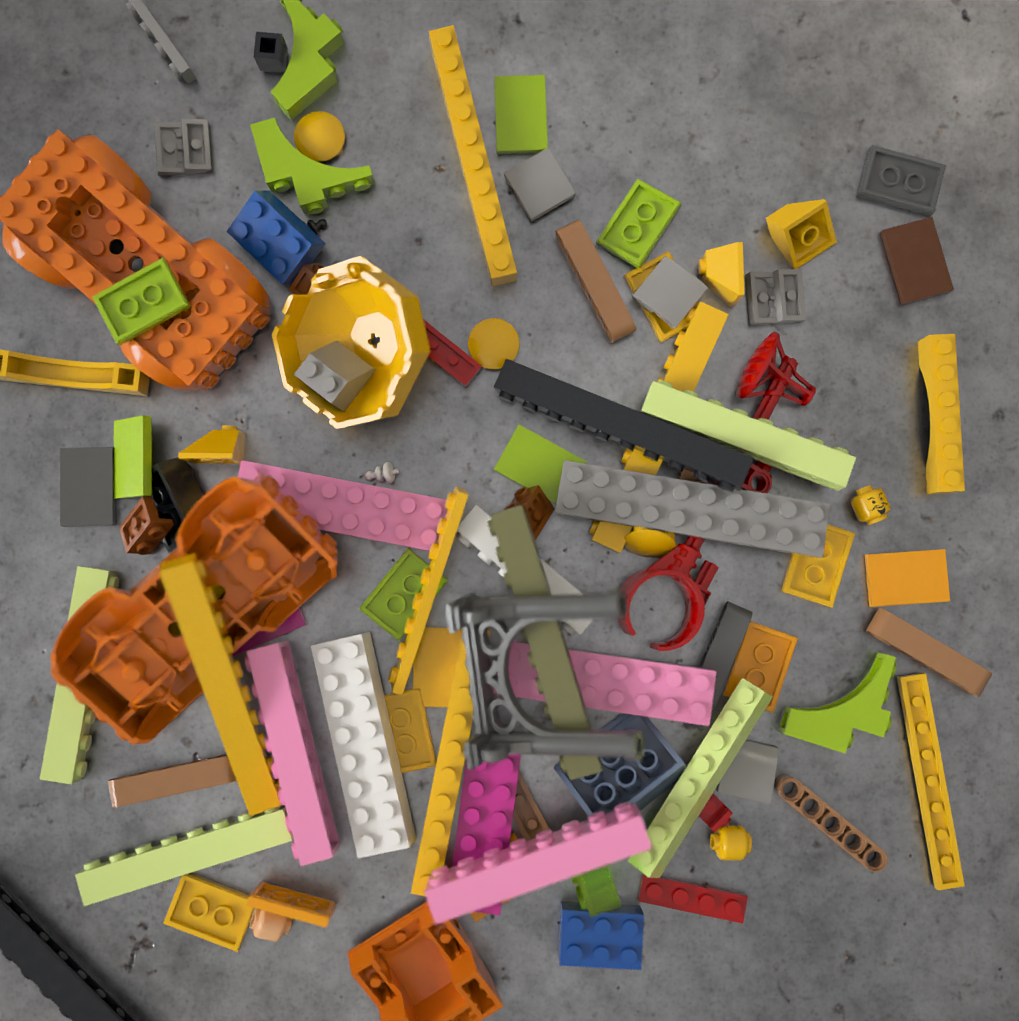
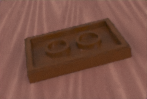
(917, 260)

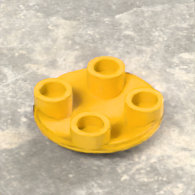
(319, 136)
(493, 343)
(649, 542)

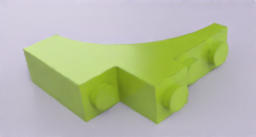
(309, 69)
(313, 181)
(860, 709)

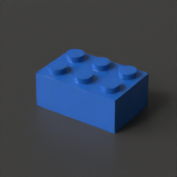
(275, 236)
(602, 940)

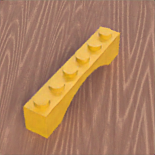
(94, 376)
(945, 453)

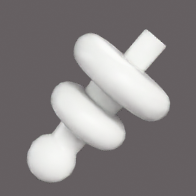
(386, 473)

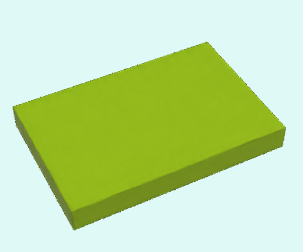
(520, 114)
(638, 223)
(141, 301)
(133, 457)
(534, 461)
(393, 597)

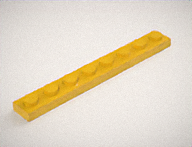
(430, 579)
(930, 781)

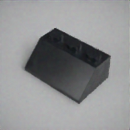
(174, 494)

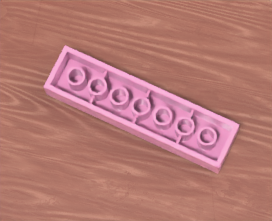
(357, 507)
(626, 684)
(293, 753)
(536, 862)

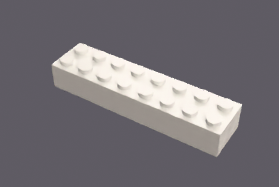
(364, 745)

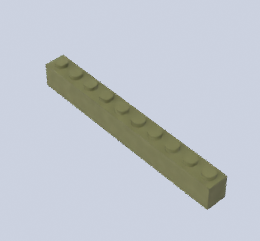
(546, 639)

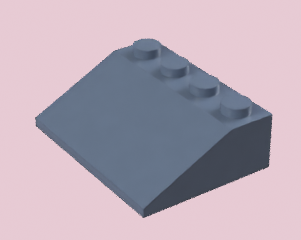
(628, 779)

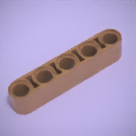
(595, 280)
(929, 652)
(170, 780)
(839, 831)

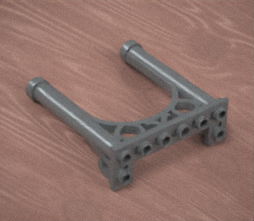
(495, 739)

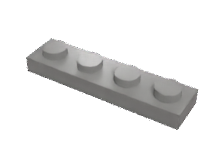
(163, 43)

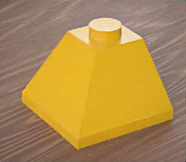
(802, 230)
(724, 272)
(217, 447)

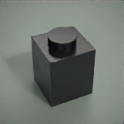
(270, 52)

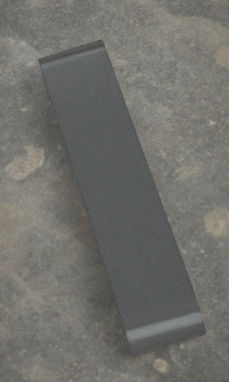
(724, 646)

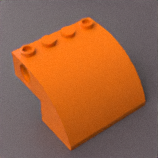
(424, 971)

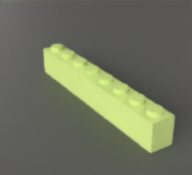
(750, 436)
(70, 720)
(701, 777)
(182, 855)

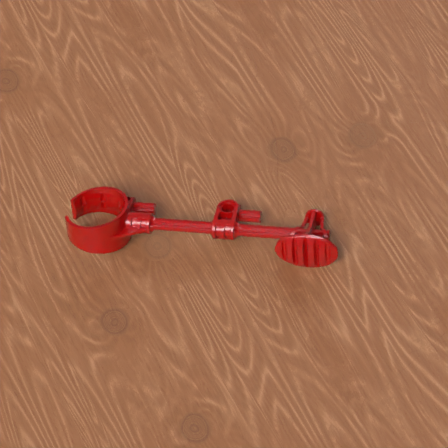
(682, 558)

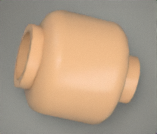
(269, 925)

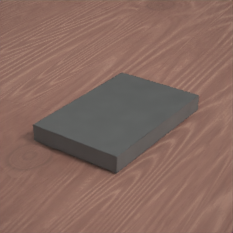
(901, 180)
(87, 487)

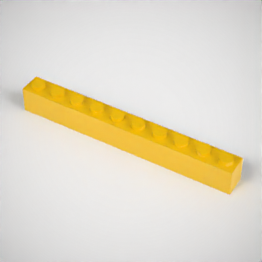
(473, 156)
(683, 373)
(221, 681)
(446, 777)

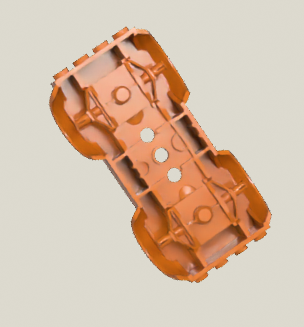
(61, 229)
(119, 643)

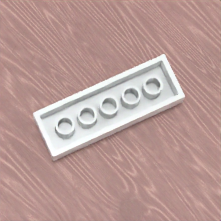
(475, 532)

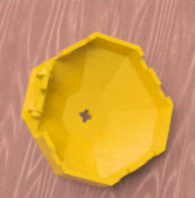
(349, 306)

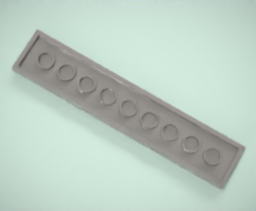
(693, 509)

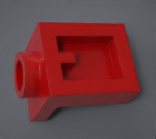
(715, 814)

